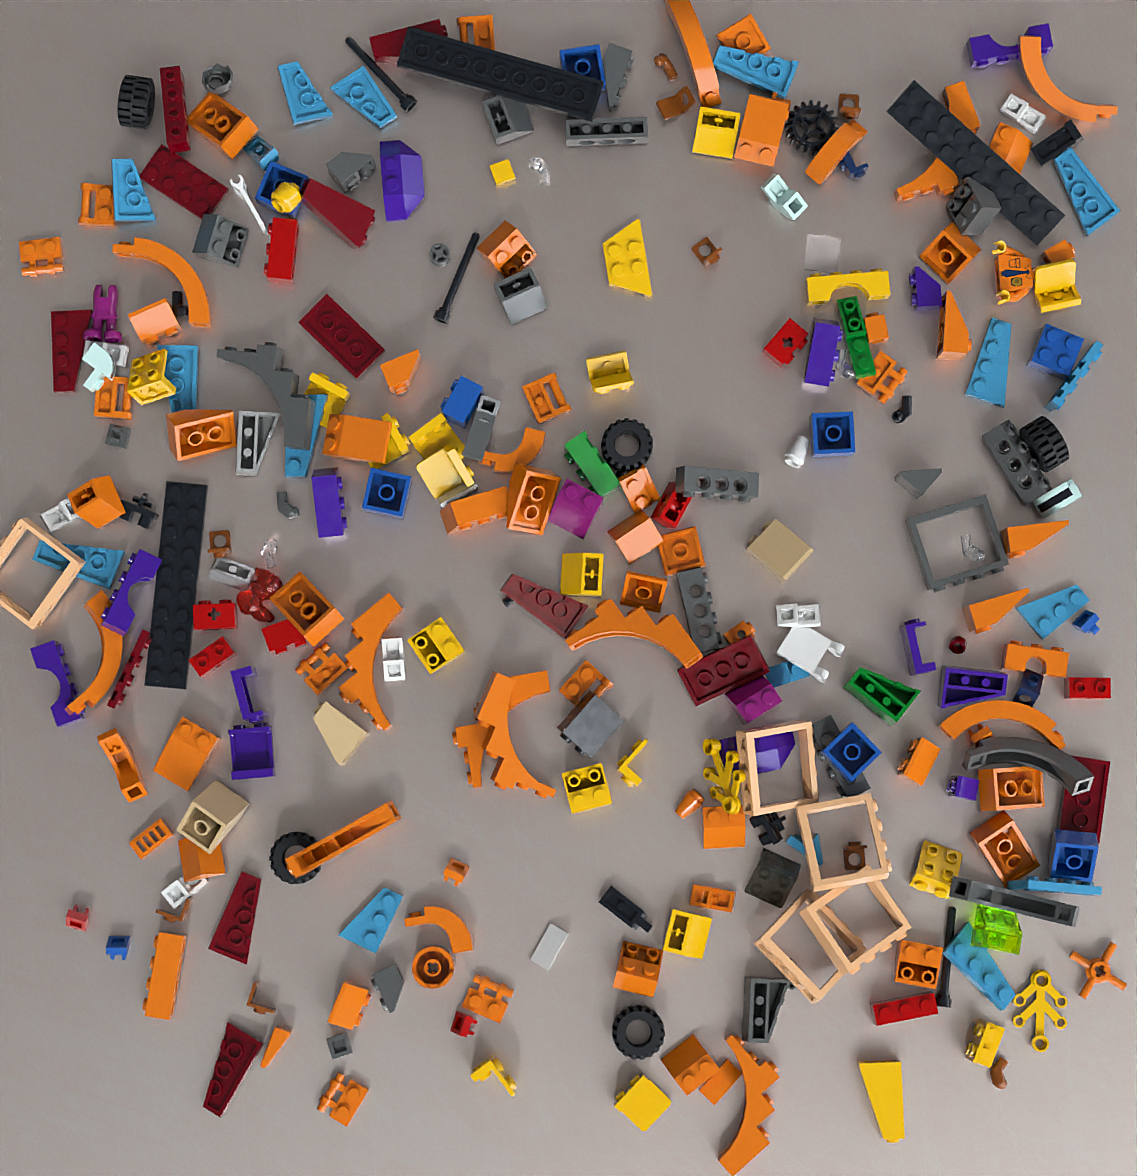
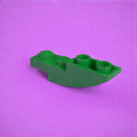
(855, 337)

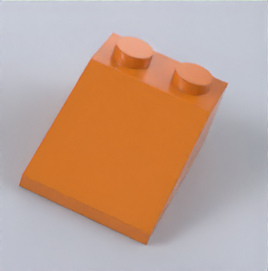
(222, 124)
(761, 130)
(952, 331)
(200, 432)
(356, 438)
(530, 498)
(1023, 538)
(306, 608)
(988, 612)
(186, 753)
(1010, 788)
(1005, 848)

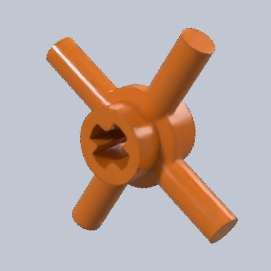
(1091, 974)

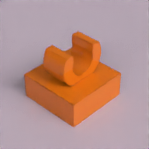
(983, 733)
(456, 871)

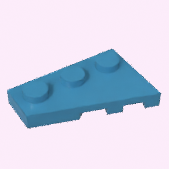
(365, 96)
(302, 98)
(128, 194)
(1051, 611)
(373, 921)

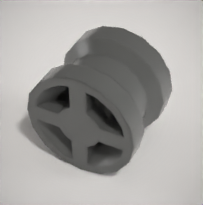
(438, 251)

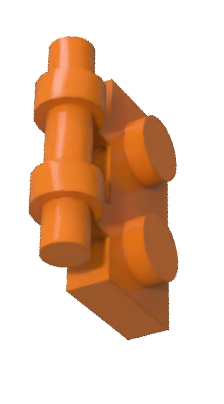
(41, 250)
(884, 368)
(324, 674)
(484, 1004)
(348, 1102)

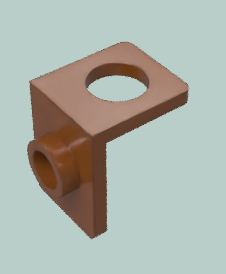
(674, 105)
(848, 112)
(712, 258)
(219, 552)
(854, 847)
(168, 916)
(259, 1008)

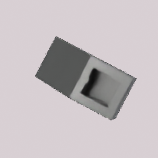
(390, 984)

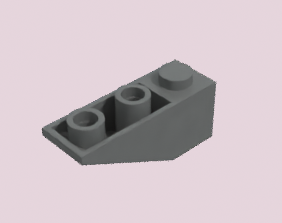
(615, 64)
(481, 428)

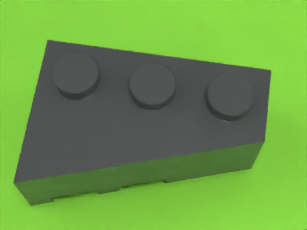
(761, 1006)

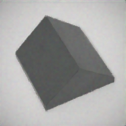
(917, 481)

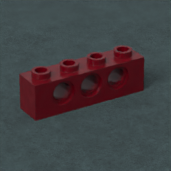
(175, 109)

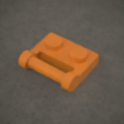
(482, 30)
(103, 205)
(106, 399)
(540, 401)
(582, 680)

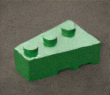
(590, 465)
(881, 695)

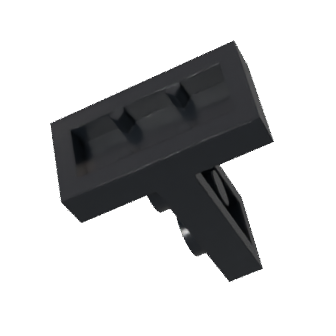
(1057, 143)

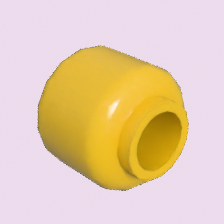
(286, 197)

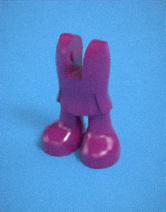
(104, 309)

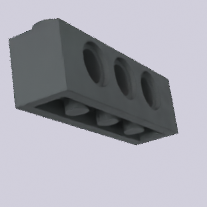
(606, 131)
(1008, 457)
(746, 483)
(685, 581)
(859, 784)

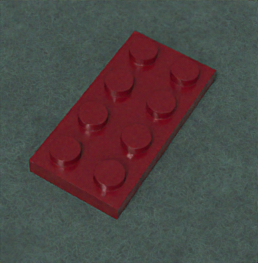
(183, 182)
(342, 336)
(724, 670)
(1086, 810)

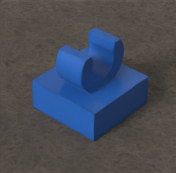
(1086, 622)
(118, 946)

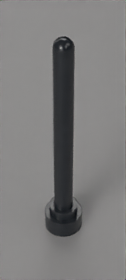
(407, 101)
(443, 314)
(943, 998)

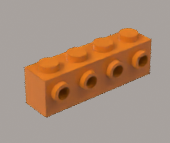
(165, 975)

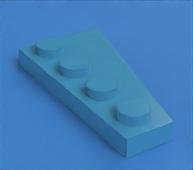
(755, 69)
(182, 372)
(1070, 384)
(298, 461)
(100, 563)
(1050, 885)
(979, 967)

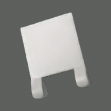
(242, 187)
(806, 648)

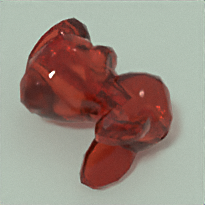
(251, 600)

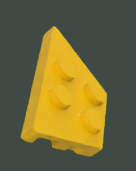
(627, 260)

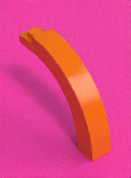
(696, 51)
(1033, 68)
(195, 292)
(110, 657)
(998, 709)

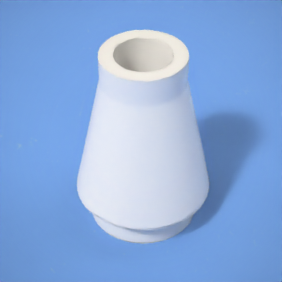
(797, 452)

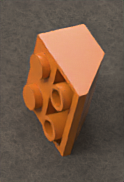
(506, 250)
(97, 501)
(918, 761)
(917, 963)
(638, 968)

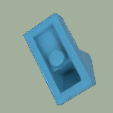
(261, 152)
(785, 673)
(796, 843)

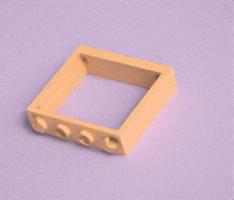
(8, 543)
(747, 763)
(850, 879)
(829, 944)
(787, 966)

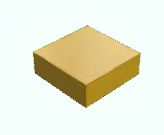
(502, 172)

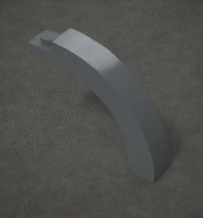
(1032, 754)
(1014, 901)

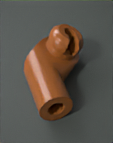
(668, 67)
(997, 1073)

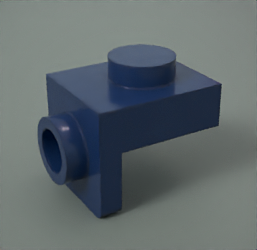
(848, 166)

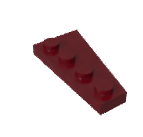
(68, 347)
(546, 605)
(126, 676)
(236, 924)
(233, 1063)

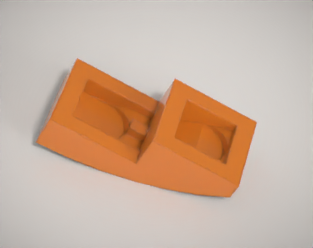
(712, 898)
(720, 1082)

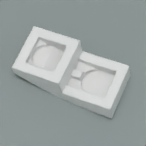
(1022, 114)
(117, 352)
(59, 516)
(798, 616)
(393, 658)
(181, 890)

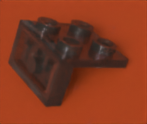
(773, 878)

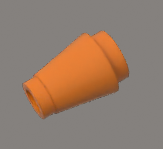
(690, 803)

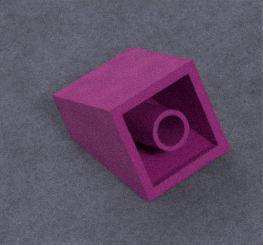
(575, 509)
(752, 699)

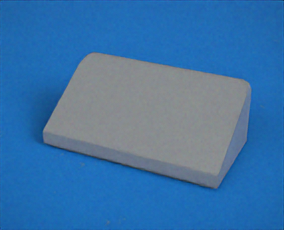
(231, 573)

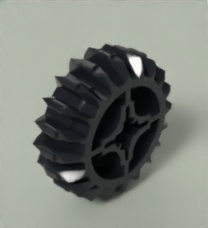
(818, 131)

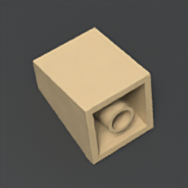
(778, 550)
(338, 731)
(212, 816)

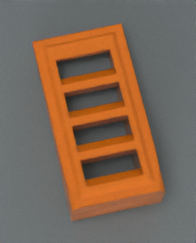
(166, 830)
(276, 1041)

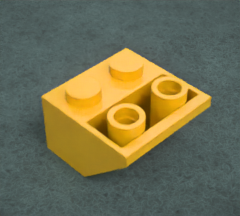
(716, 132)
(581, 574)
(436, 645)
(586, 788)
(686, 933)

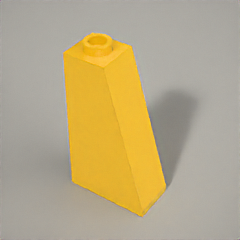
(885, 1094)

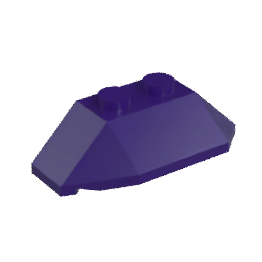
(400, 179)
(770, 751)

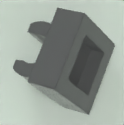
(118, 436)
(339, 1045)

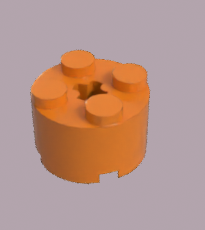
(445, 967)

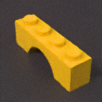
(872, 284)

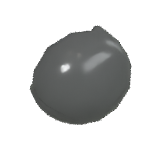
(217, 79)

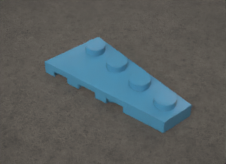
(1086, 194)
(991, 367)

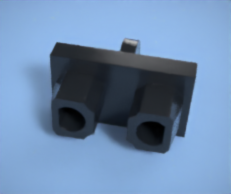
(147, 516)
(772, 825)

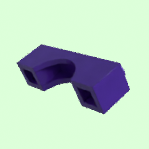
(984, 50)
(142, 569)
(50, 657)

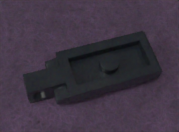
(625, 909)

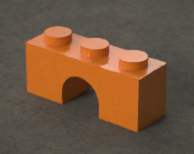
(1053, 661)

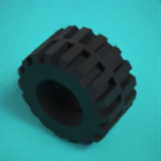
(136, 102)
(632, 428)
(1045, 443)
(278, 856)
(638, 1051)

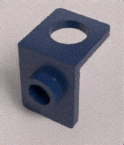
(1031, 686)

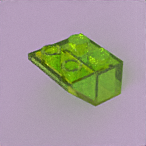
(996, 930)

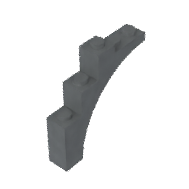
(295, 409)

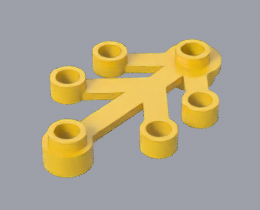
(730, 801)
(1040, 1006)

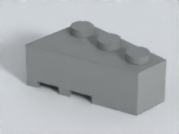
(253, 437)

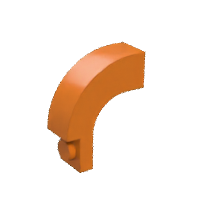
(834, 150)
(524, 454)
(124, 764)
(454, 926)

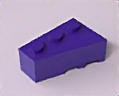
(822, 352)
(328, 502)
(966, 685)

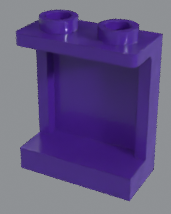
(912, 649)
(239, 680)
(252, 752)

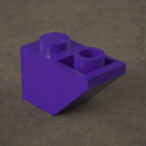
(926, 291)
(962, 787)

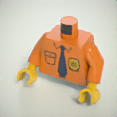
(1012, 273)

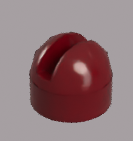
(958, 649)

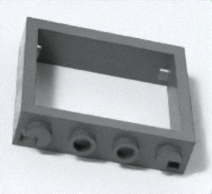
(977, 573)

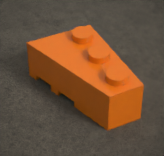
(475, 510)

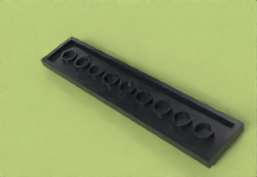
(500, 74)
(973, 158)
(176, 585)

